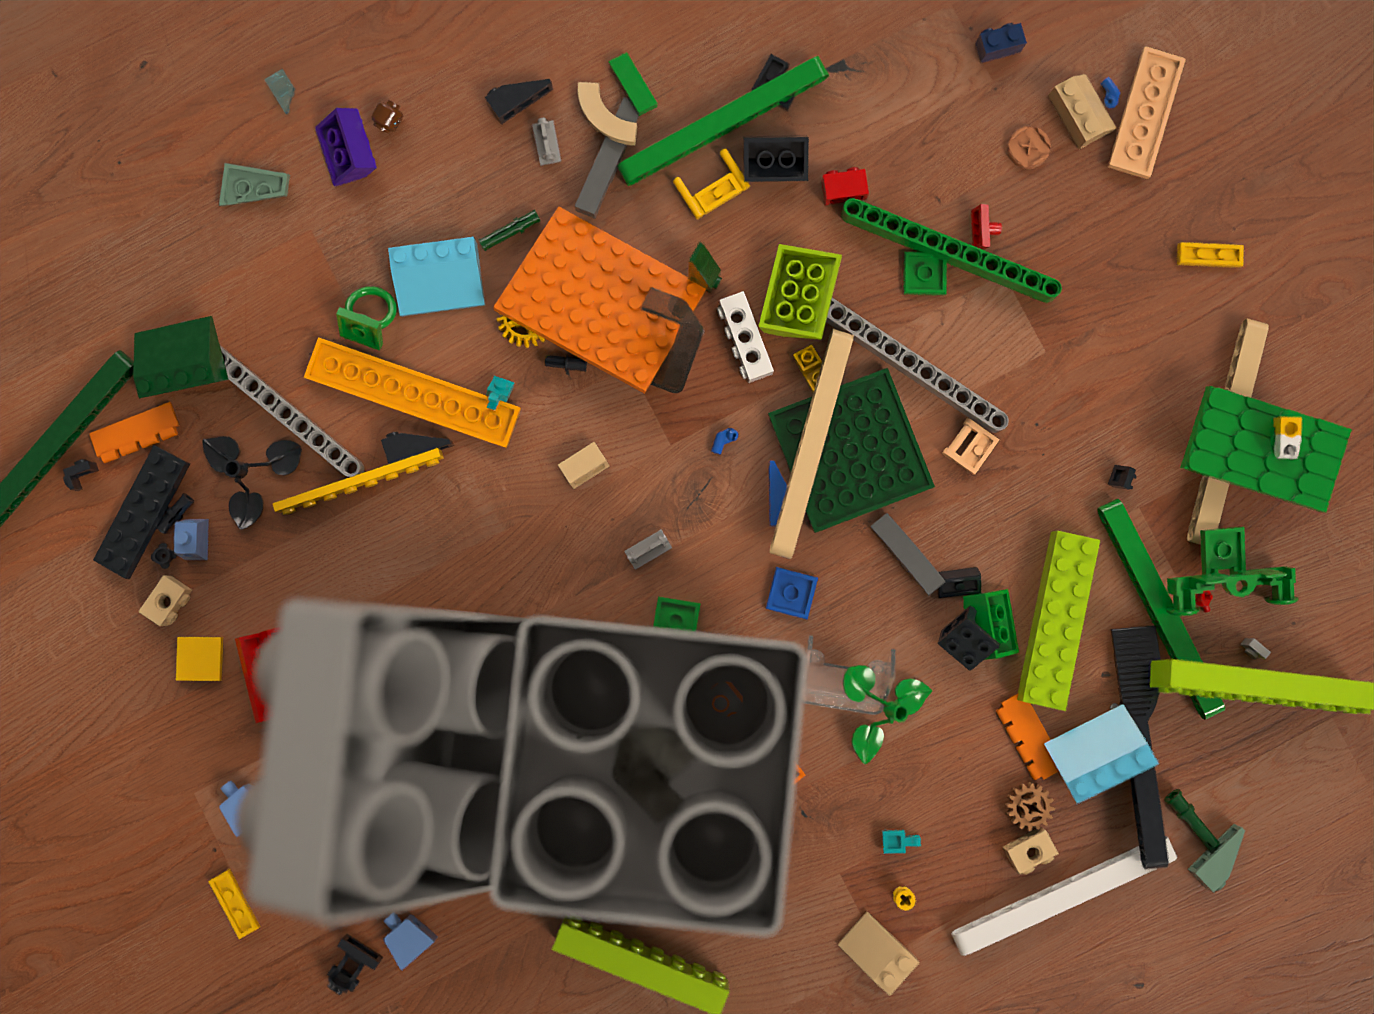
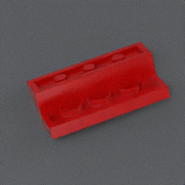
(248, 651)

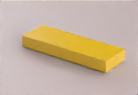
(1210, 255)
(234, 904)

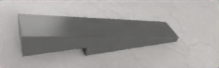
(604, 167)

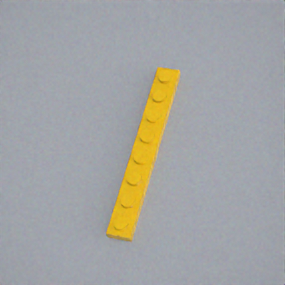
(350, 484)

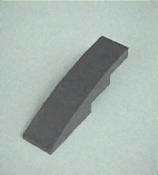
(908, 554)

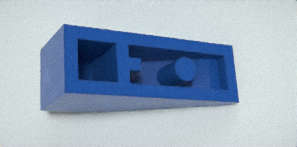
(777, 491)

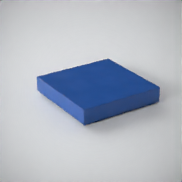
(791, 593)

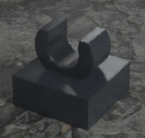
(1122, 477)

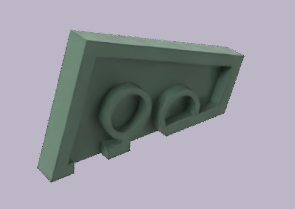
(250, 184)

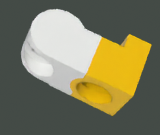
(1287, 437)

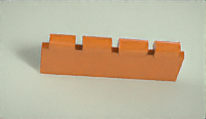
(138, 428)
(1029, 730)

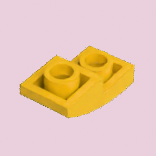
(809, 365)

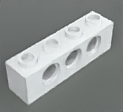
(739, 305)

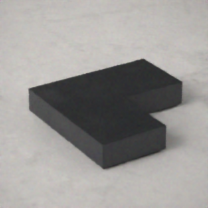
(773, 68)

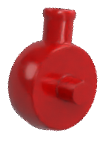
(1203, 600)

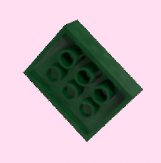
(177, 357)

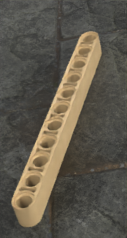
(1239, 381)
(811, 444)

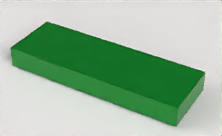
(633, 84)

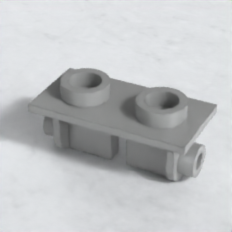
(546, 142)
(648, 549)

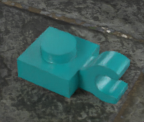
(498, 390)
(895, 841)

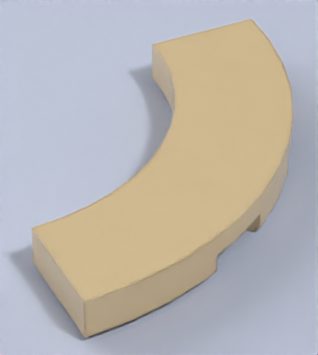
(603, 120)

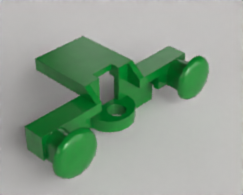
(1226, 550)

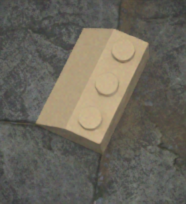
(1081, 110)

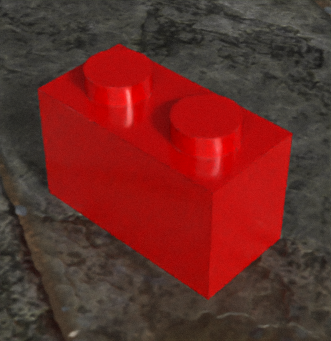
(842, 186)

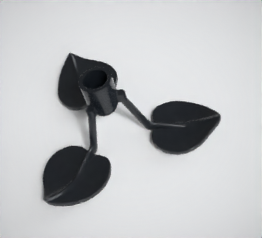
(222, 455)

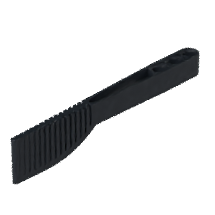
(1133, 654)

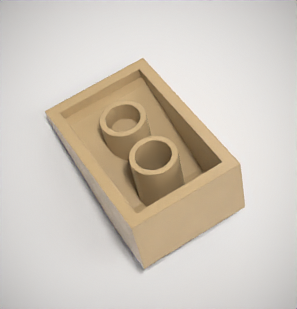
(878, 953)

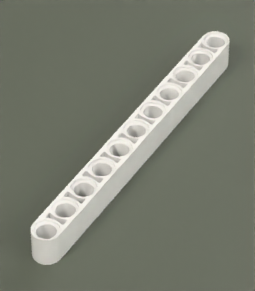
(1052, 900)

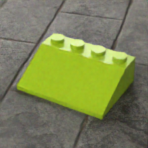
(799, 292)

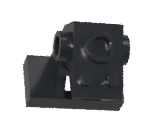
(341, 980)

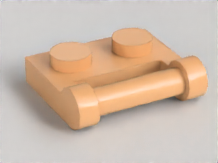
(976, 451)

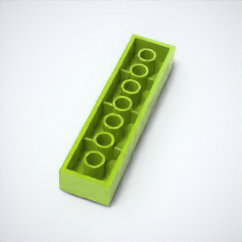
(1058, 620)
(642, 964)

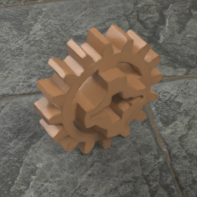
(1027, 814)

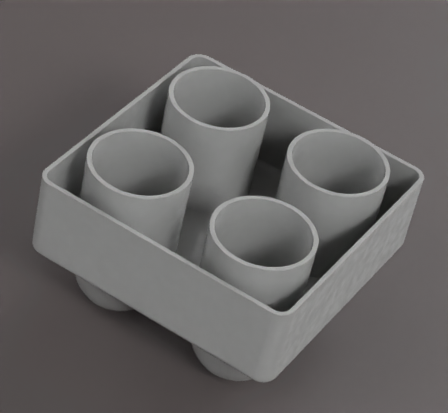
(378, 758)
(582, 843)

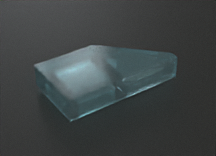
(281, 88)

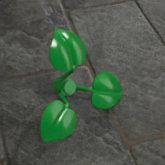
(910, 693)

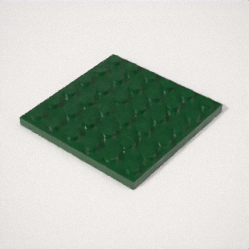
(866, 455)

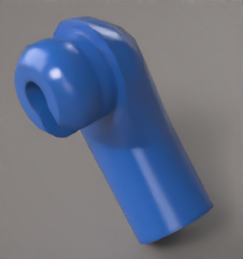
(1112, 93)
(723, 437)

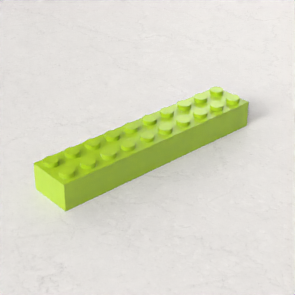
(1262, 686)

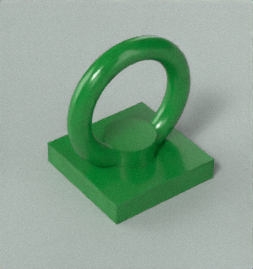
(361, 327)

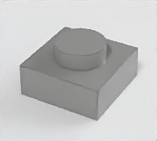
(1255, 649)

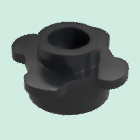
(157, 557)

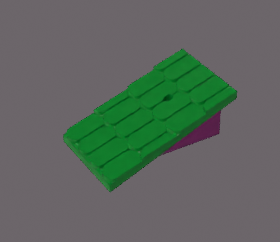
(1236, 445)

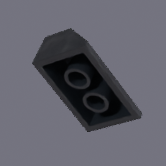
(775, 158)

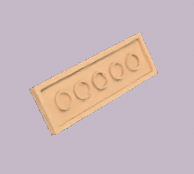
(1146, 112)

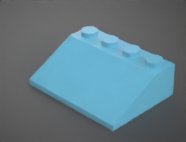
(437, 276)
(1100, 753)

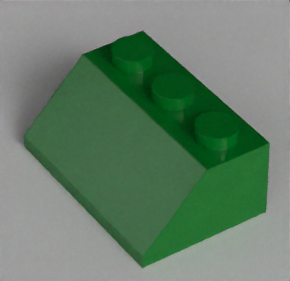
(996, 618)

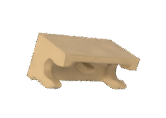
(583, 465)

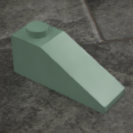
(1216, 865)

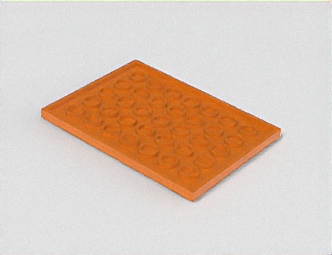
(588, 298)

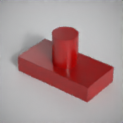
(982, 227)

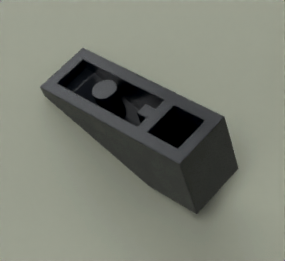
(514, 98)
(405, 445)

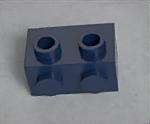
(1000, 42)

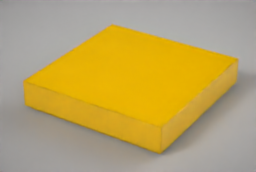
(199, 658)

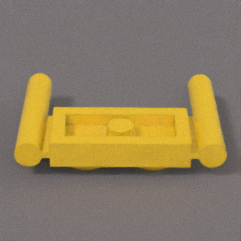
(716, 193)

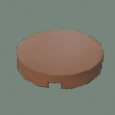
(1028, 147)

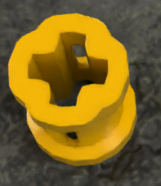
(909, 904)

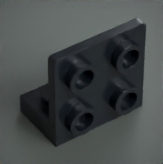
(967, 640)

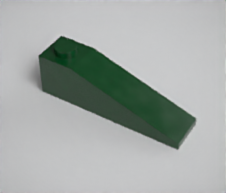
(704, 269)

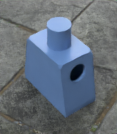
(191, 539)
(230, 806)
(407, 938)

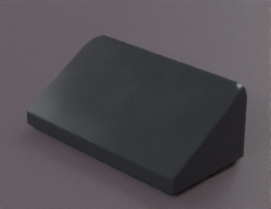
(960, 582)

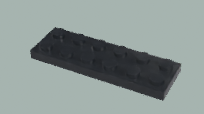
(141, 512)

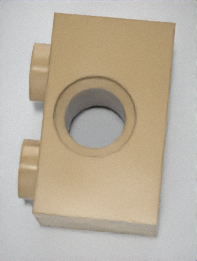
(154, 605)
(1017, 851)

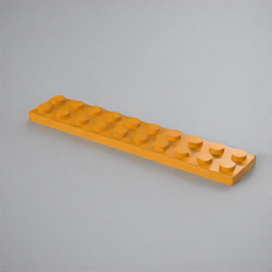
(411, 392)

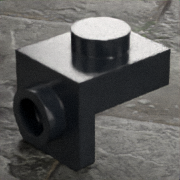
(80, 469)

